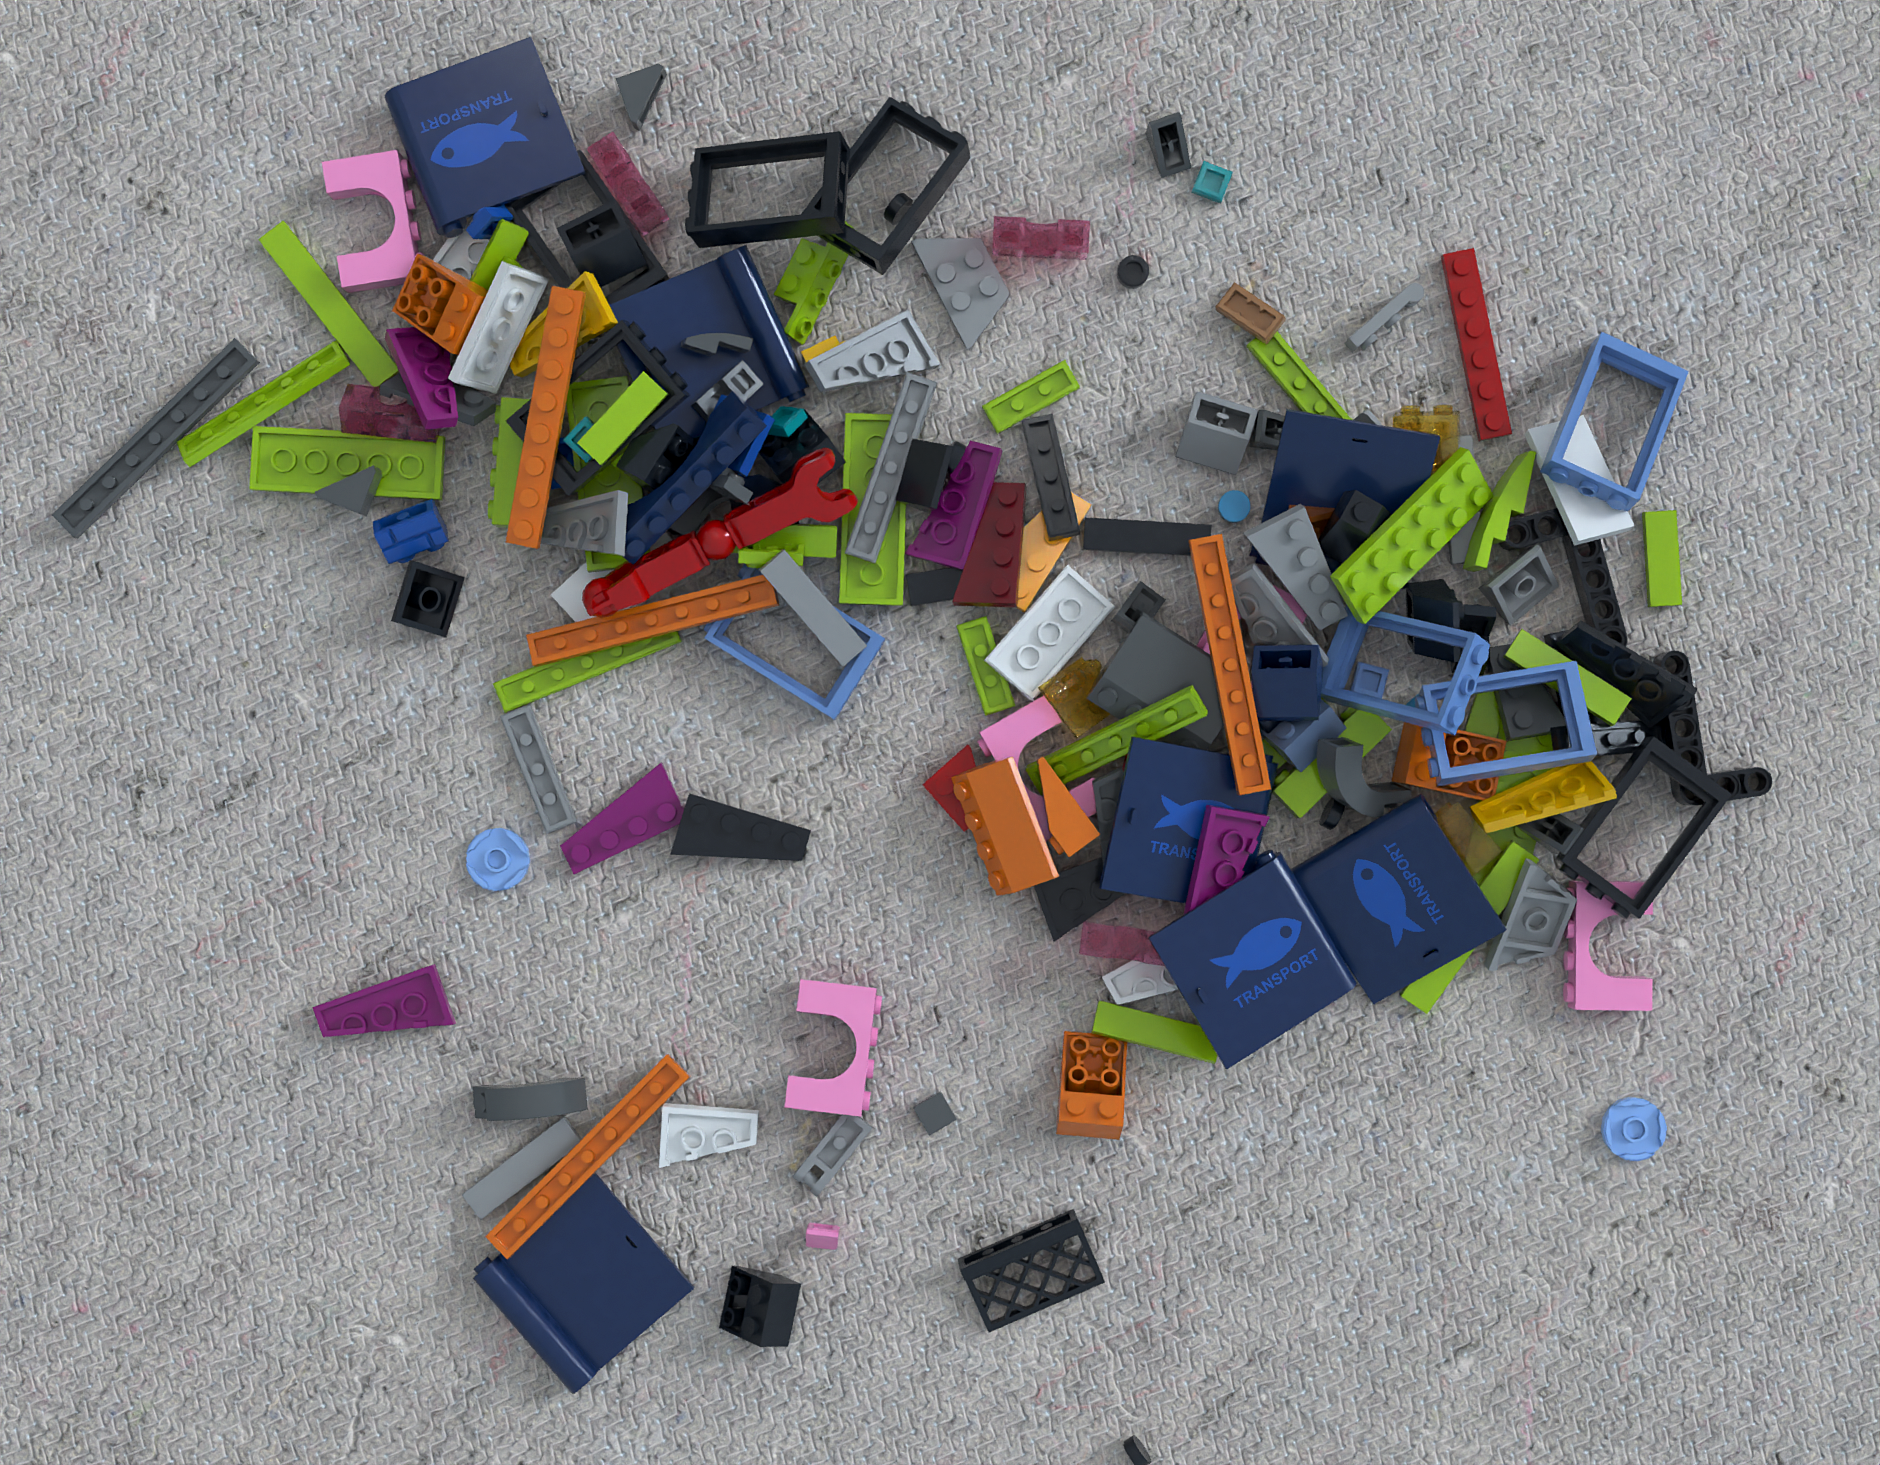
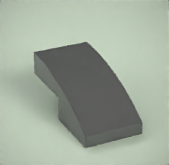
(709, 342)
(738, 379)

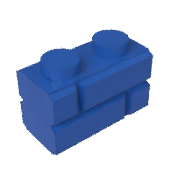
(411, 532)

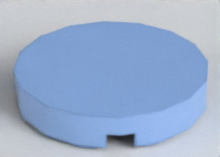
(497, 859)
(1633, 1128)

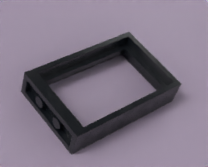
(833, 200)
(858, 245)
(649, 277)
(653, 359)
(1685, 774)

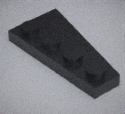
(1652, 688)
(1074, 897)

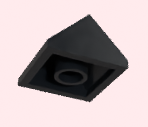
(924, 474)
(427, 598)

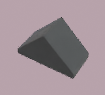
(640, 91)
(1168, 144)
(1267, 430)
(354, 491)
(1140, 600)
(1553, 833)

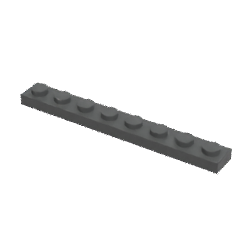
(155, 438)

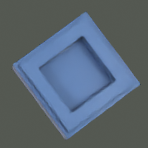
(1369, 680)

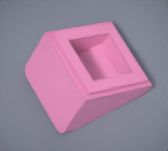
(822, 1236)

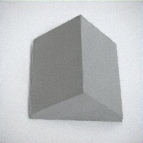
(1520, 584)

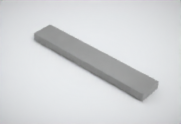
(887, 473)

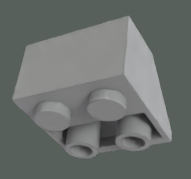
(1216, 433)

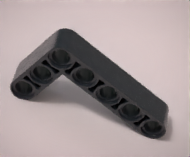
(1579, 567)
(1692, 743)

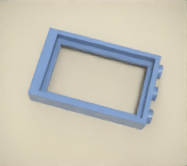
(1639, 365)
(1347, 644)
(843, 686)
(1574, 712)

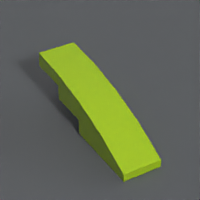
(1507, 502)

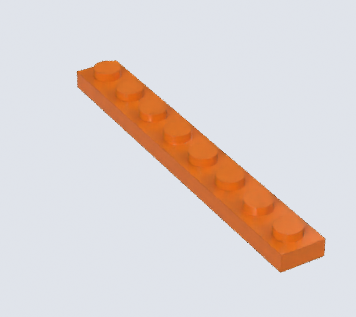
(545, 417)
(652, 620)
(1229, 664)
(587, 1156)

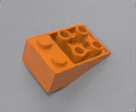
(439, 303)
(1462, 749)
(1091, 1086)

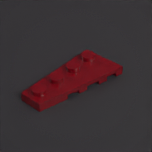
(995, 555)

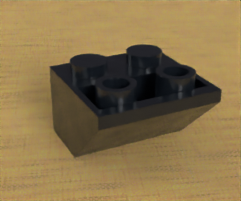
(602, 244)
(783, 452)
(656, 456)
(1436, 604)
(760, 1307)

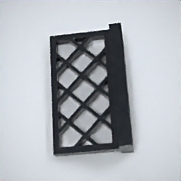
(1016, 1248)

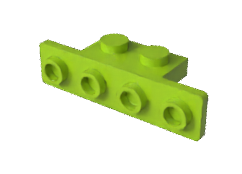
(502, 246)
(808, 284)
(796, 540)

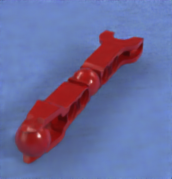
(718, 538)

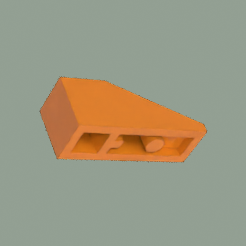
(1064, 816)

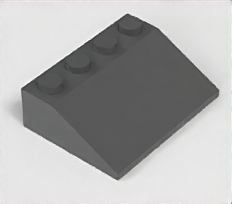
(1152, 666)

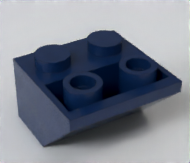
(1287, 682)

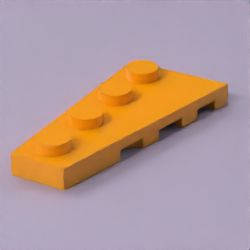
(1040, 554)

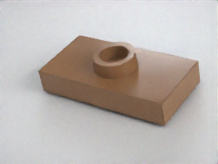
(1250, 313)

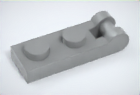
(1386, 316)
(833, 1151)

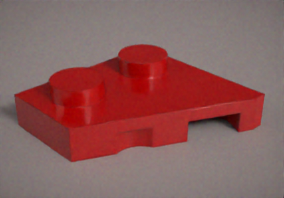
(941, 785)

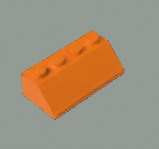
(1004, 826)

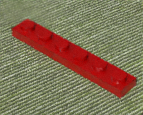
(1476, 344)

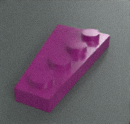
(425, 372)
(951, 528)
(632, 818)
(1222, 851)
(396, 1004)

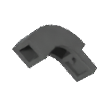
(726, 487)
(1342, 777)
(530, 1099)

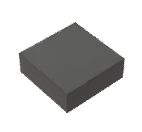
(934, 1113)

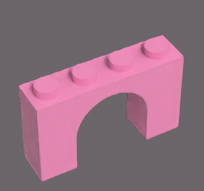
(383, 176)
(1011, 735)
(1586, 984)
(847, 1091)

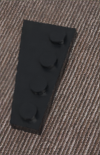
(731, 832)

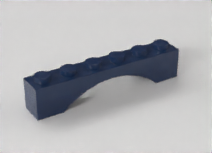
(725, 437)

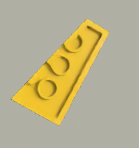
(595, 320)
(1544, 796)

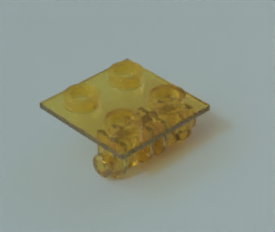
(1068, 696)

